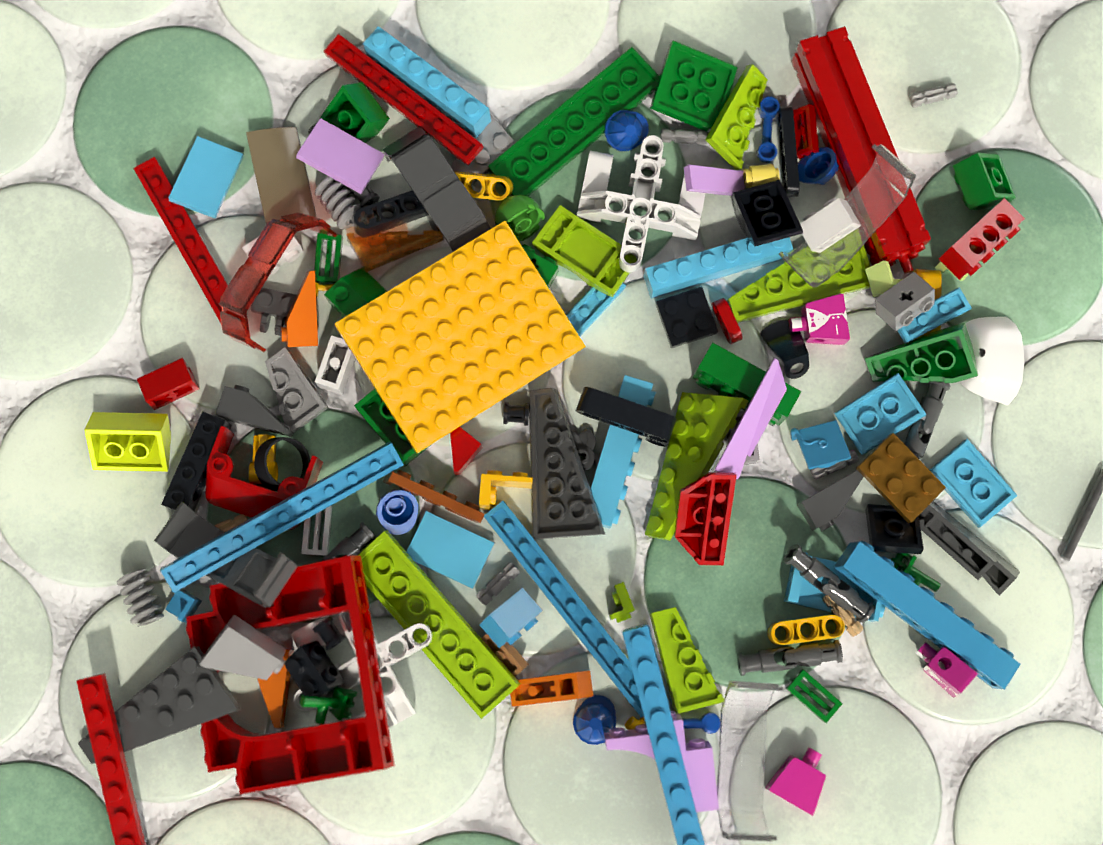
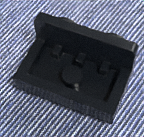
(313, 670)

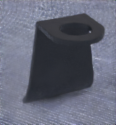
(787, 346)

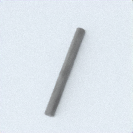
(1083, 518)

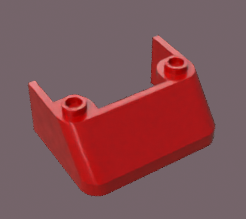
(242, 496)

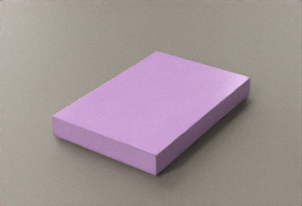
(340, 156)

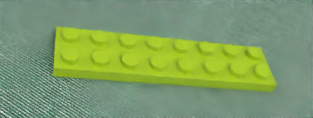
(454, 645)

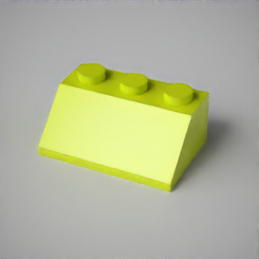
(129, 441)

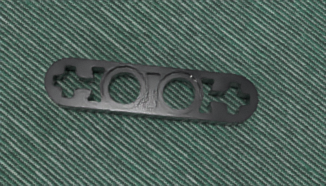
(788, 151)

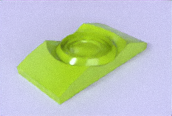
(583, 251)

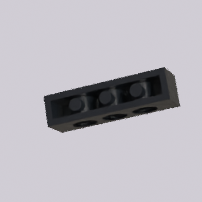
(191, 472)

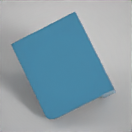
(183, 605)

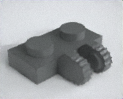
(274, 304)

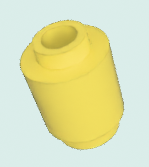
(760, 175)

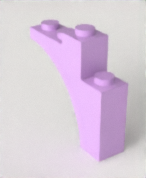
(696, 757)

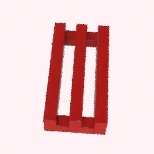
(807, 130)

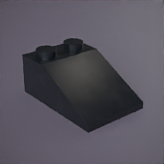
(765, 213)

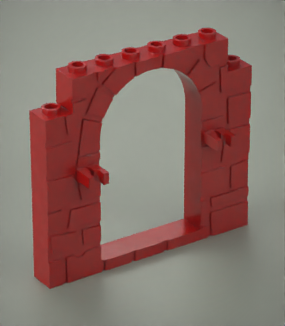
(312, 751)

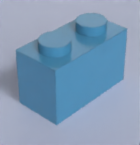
(511, 617)

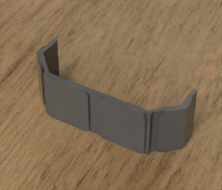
(437, 188)
(251, 574)

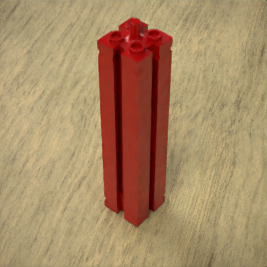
(850, 127)

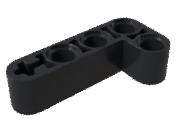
(397, 207)
(627, 415)

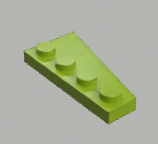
(737, 117)
(684, 670)

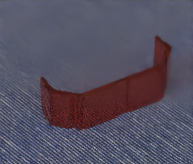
(256, 270)

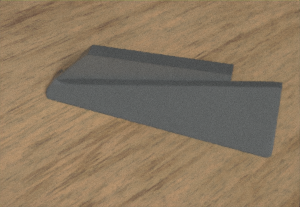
(967, 548)

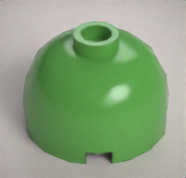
(521, 215)

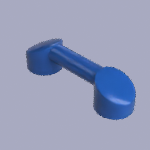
(767, 110)
(708, 723)

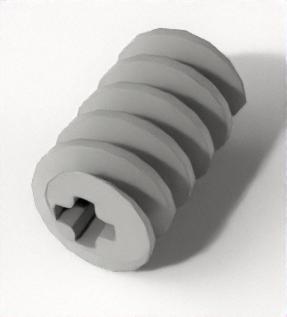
(337, 203)
(139, 598)

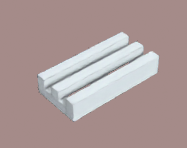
(326, 535)

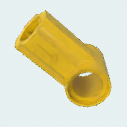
(271, 458)

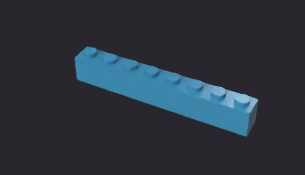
(926, 614)

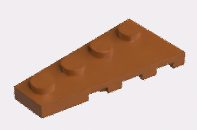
(448, 500)

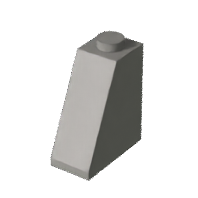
(244, 651)

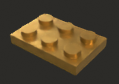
(900, 477)

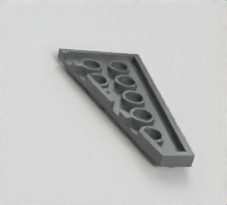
(559, 486)
(171, 704)

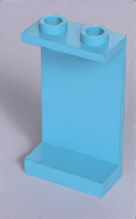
(803, 593)

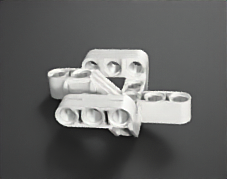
(596, 199)
(396, 700)

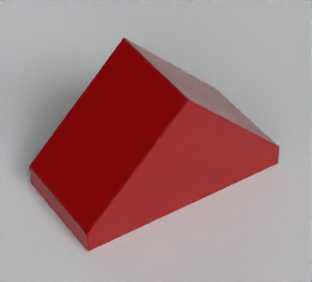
(463, 449)

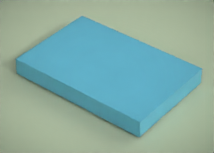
(206, 177)
(879, 413)
(973, 483)
(449, 549)

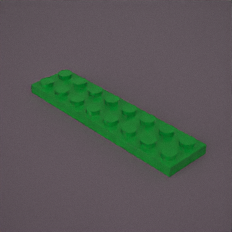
(575, 124)

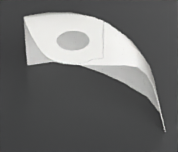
(1003, 363)

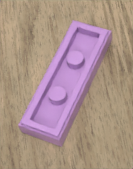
(713, 180)

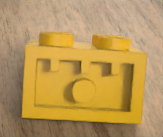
(495, 478)

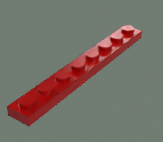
(403, 99)
(183, 233)
(110, 760)

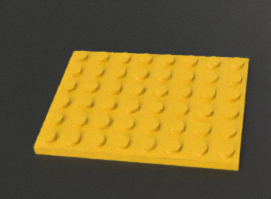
(460, 336)

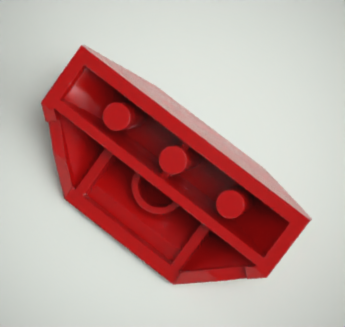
(705, 517)

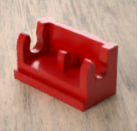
(167, 384)

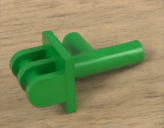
(919, 576)
(339, 704)

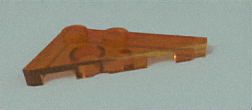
(390, 246)

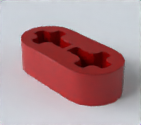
(727, 321)

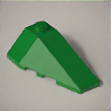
(936, 357)

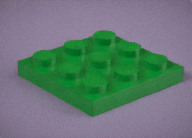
(693, 86)

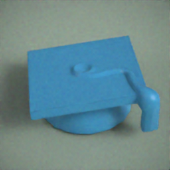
(821, 444)

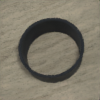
(260, 461)

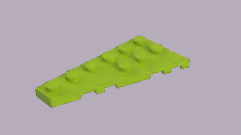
(786, 289)
(691, 453)

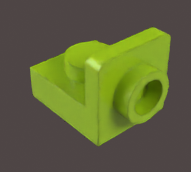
(622, 598)

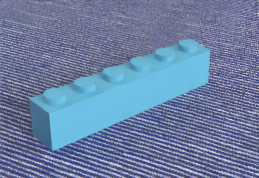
(427, 82)
(711, 265)
(616, 456)

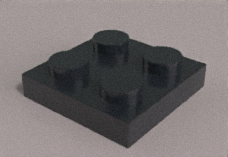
(686, 317)
(891, 532)

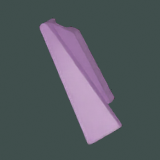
(753, 421)

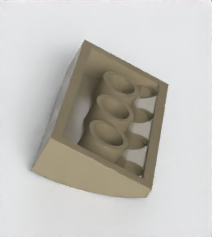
(279, 173)

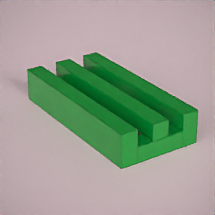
(318, 258)
(797, 682)

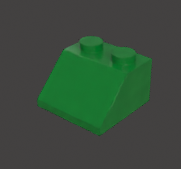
(356, 112)
(983, 181)
(353, 291)

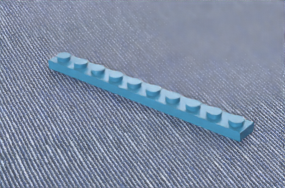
(281, 517)
(565, 601)
(662, 735)

